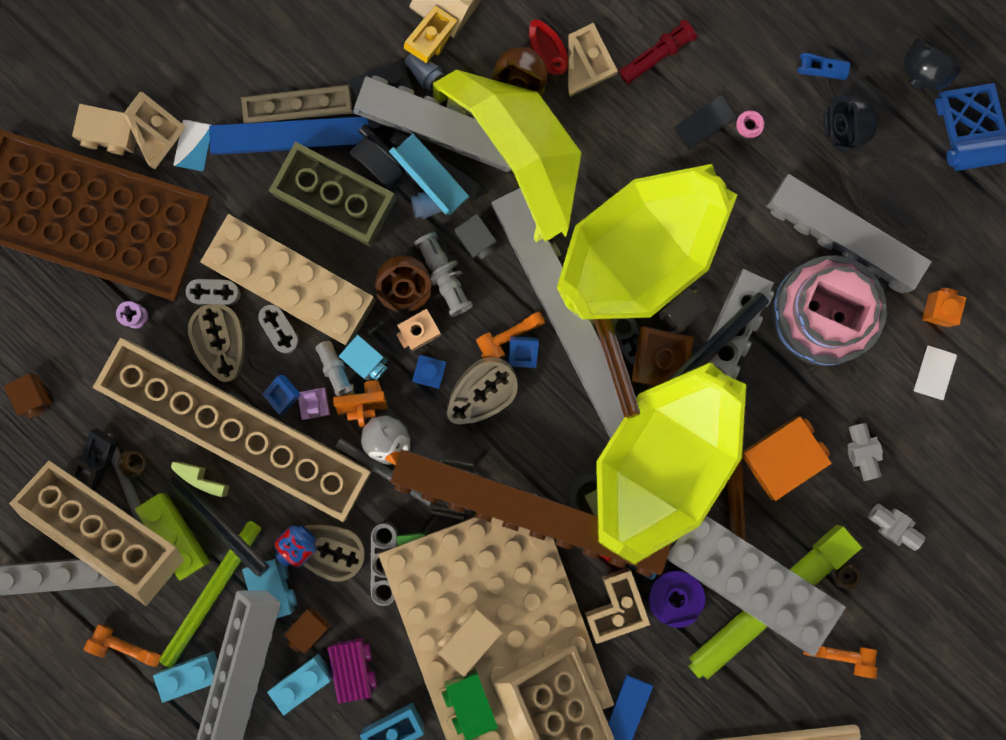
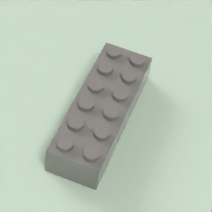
(757, 584)

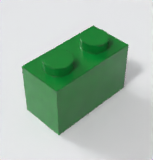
(470, 705)

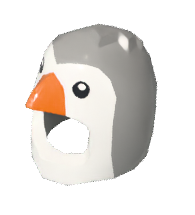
(384, 439)

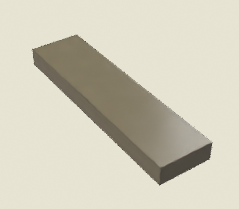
(297, 105)

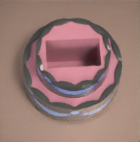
(836, 287)

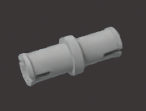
(334, 368)

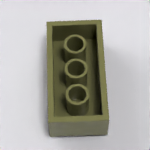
(333, 194)

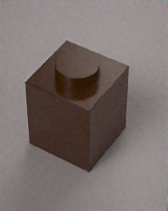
(28, 396)
(306, 630)

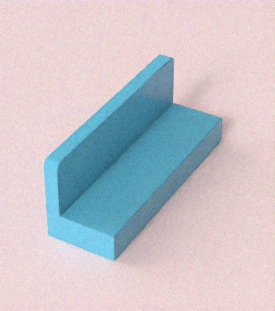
(430, 174)

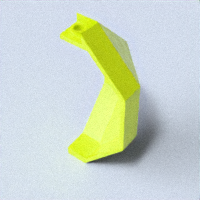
(529, 141)
(645, 244)
(669, 461)

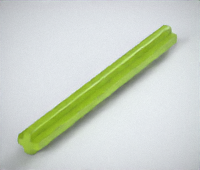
(206, 599)

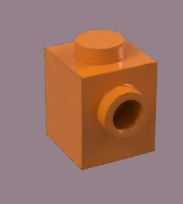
(944, 307)

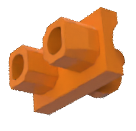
(361, 405)

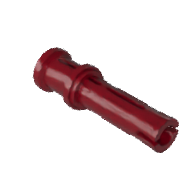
(667, 45)

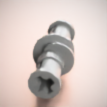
(443, 275)

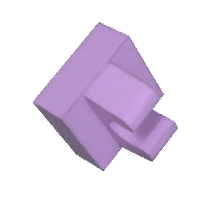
(314, 403)

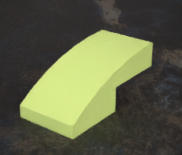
(194, 475)

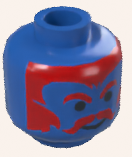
(295, 546)

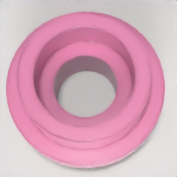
(754, 117)

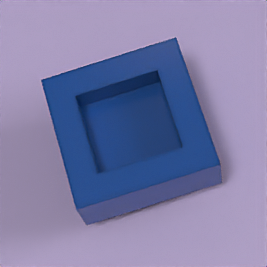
(523, 352)
(429, 371)
(281, 394)

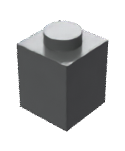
(476, 238)

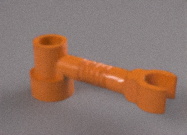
(491, 345)
(103, 639)
(864, 660)

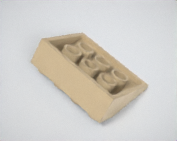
(552, 700)

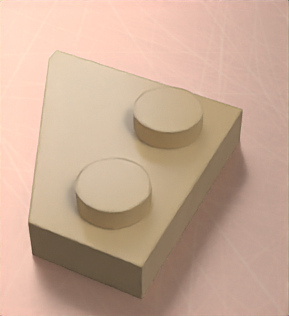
(587, 60)
(152, 128)

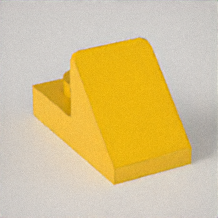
(430, 34)

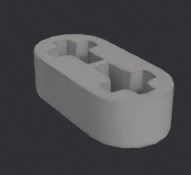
(213, 286)
(273, 332)

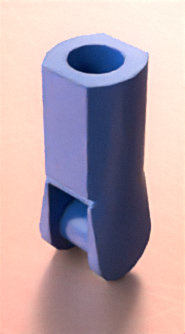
(827, 67)

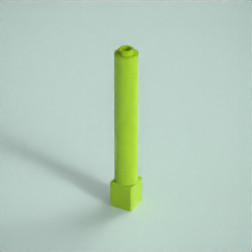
(827, 554)

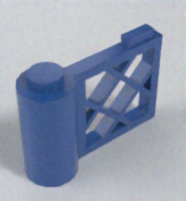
(974, 149)

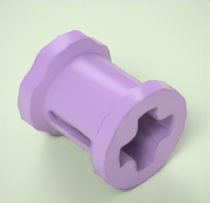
(126, 309)

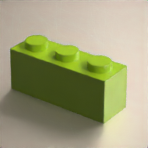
(165, 520)

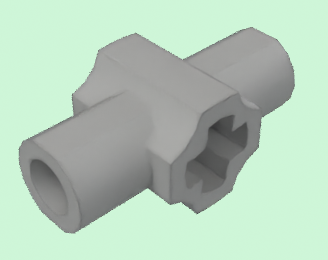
(865, 452)
(896, 527)

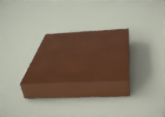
(660, 355)

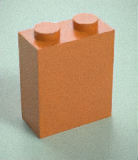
(786, 457)

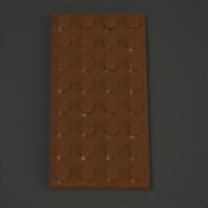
(97, 216)

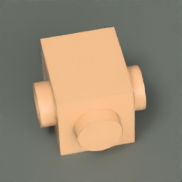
(421, 320)

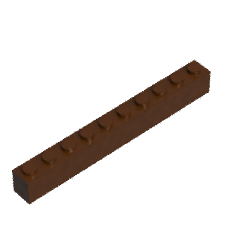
(512, 507)

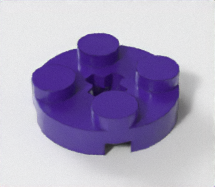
(689, 607)

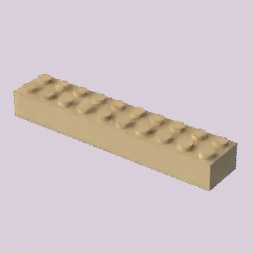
(232, 429)

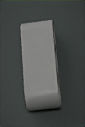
(378, 576)

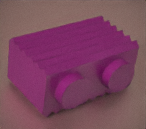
(351, 670)

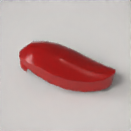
(549, 46)

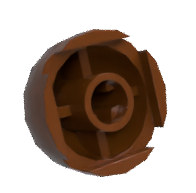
(522, 69)
(403, 283)

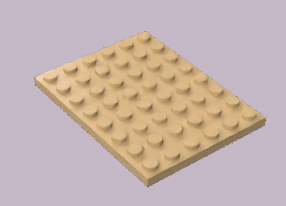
(507, 578)

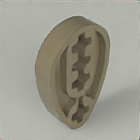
(203, 342)
(475, 377)
(337, 537)

